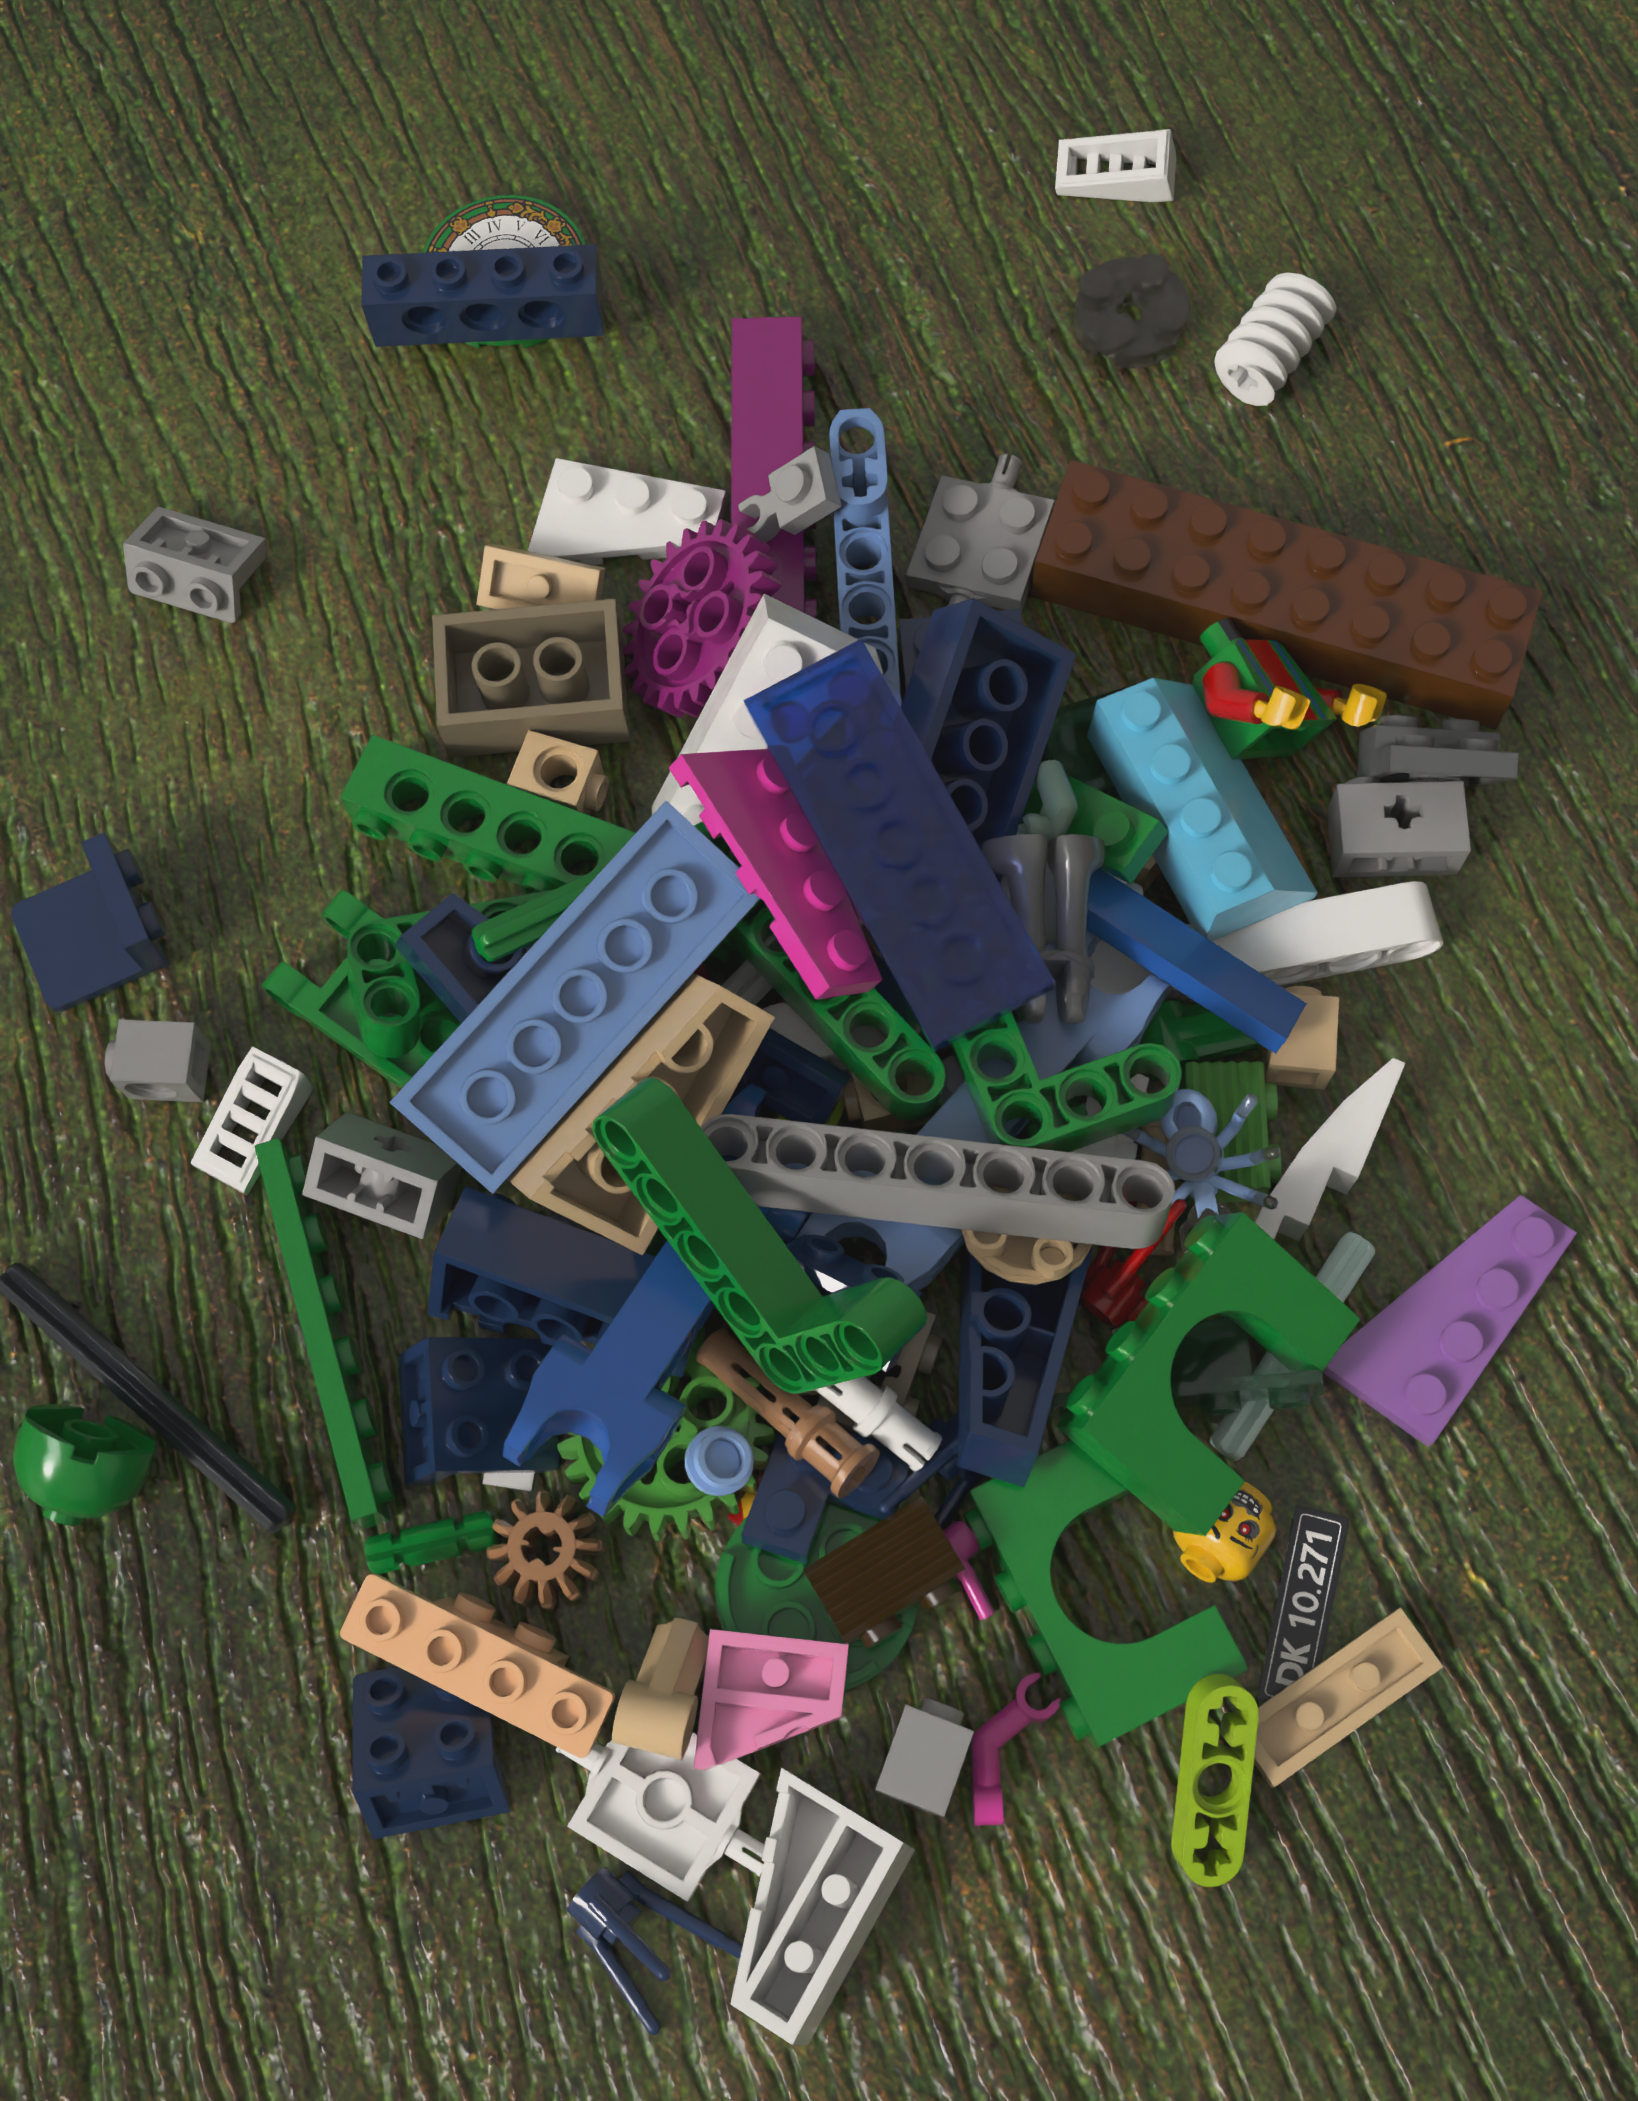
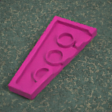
(782, 866)

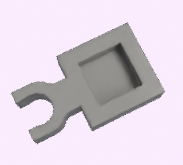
(799, 496)

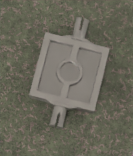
(981, 540)

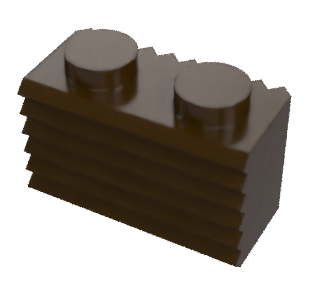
(886, 1574)

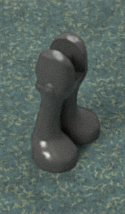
(1072, 862)

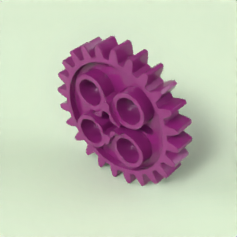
(696, 614)

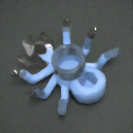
(1199, 1155)

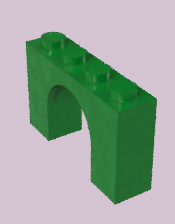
(1127, 1408)
(1106, 1683)

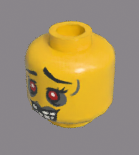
(1234, 1541)

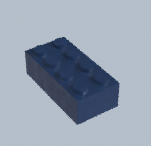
(985, 710)

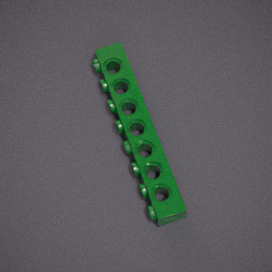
(394, 775)

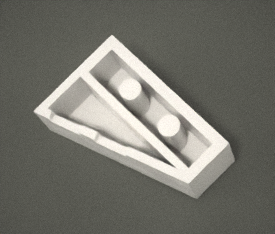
(813, 1908)

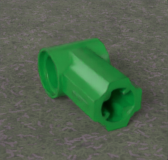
(1194, 1034)

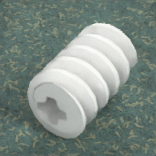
(1273, 337)

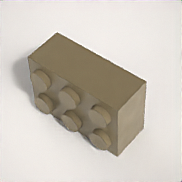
(533, 671)

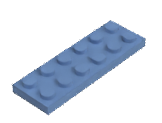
(576, 998)

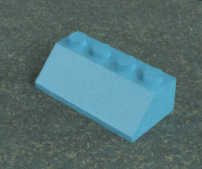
(1221, 839)

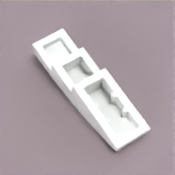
(1331, 1155)

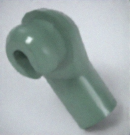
(1057, 799)

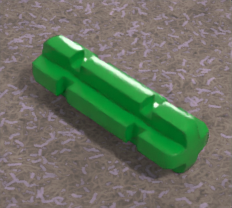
(430, 1542)

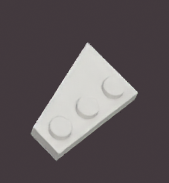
(617, 513)

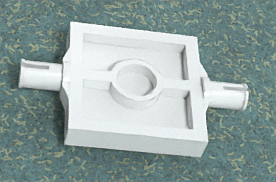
(666, 1813)

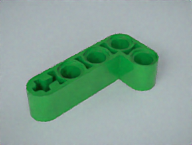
(396, 985)

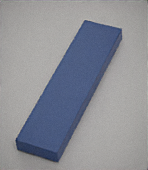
(1191, 962)

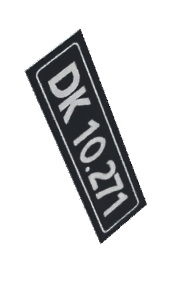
(1303, 1599)

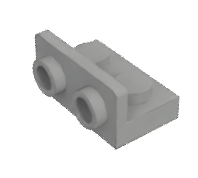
(191, 563)

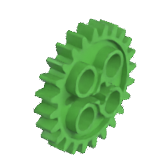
(664, 1499)

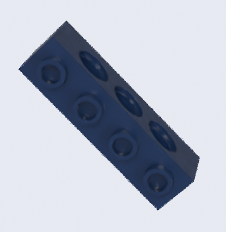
(483, 295)

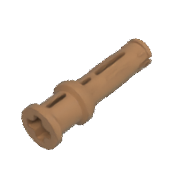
(809, 1434)

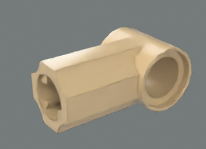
(662, 1703)

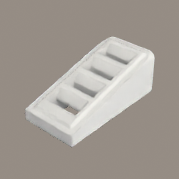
(1132, 185)
(232, 1110)

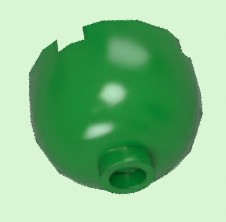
(78, 1464)

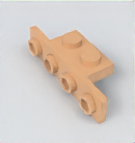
(481, 1661)

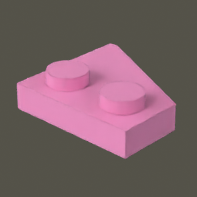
(765, 1693)

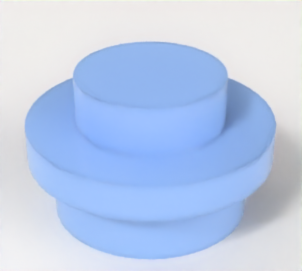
(719, 1461)

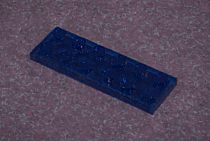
(899, 845)

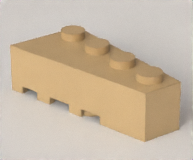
(694, 1046)

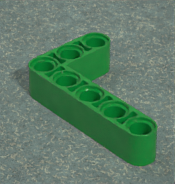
(838, 1017)
(1046, 1099)
(740, 1258)

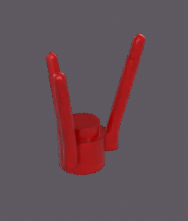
(1114, 1291)

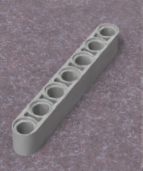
(963, 1167)

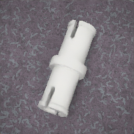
(882, 1417)

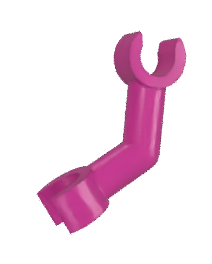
(985, 1751)

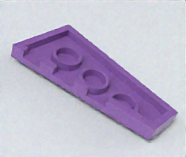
(1443, 1331)

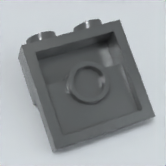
(1456, 752)

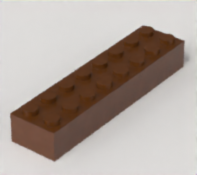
(1331, 600)

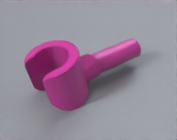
(966, 1546)

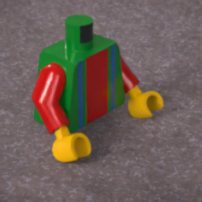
(1266, 701)

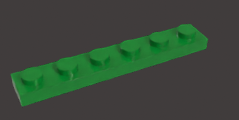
(331, 1356)

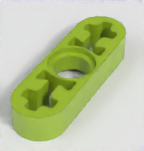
(1229, 1808)

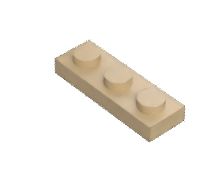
(1340, 1695)

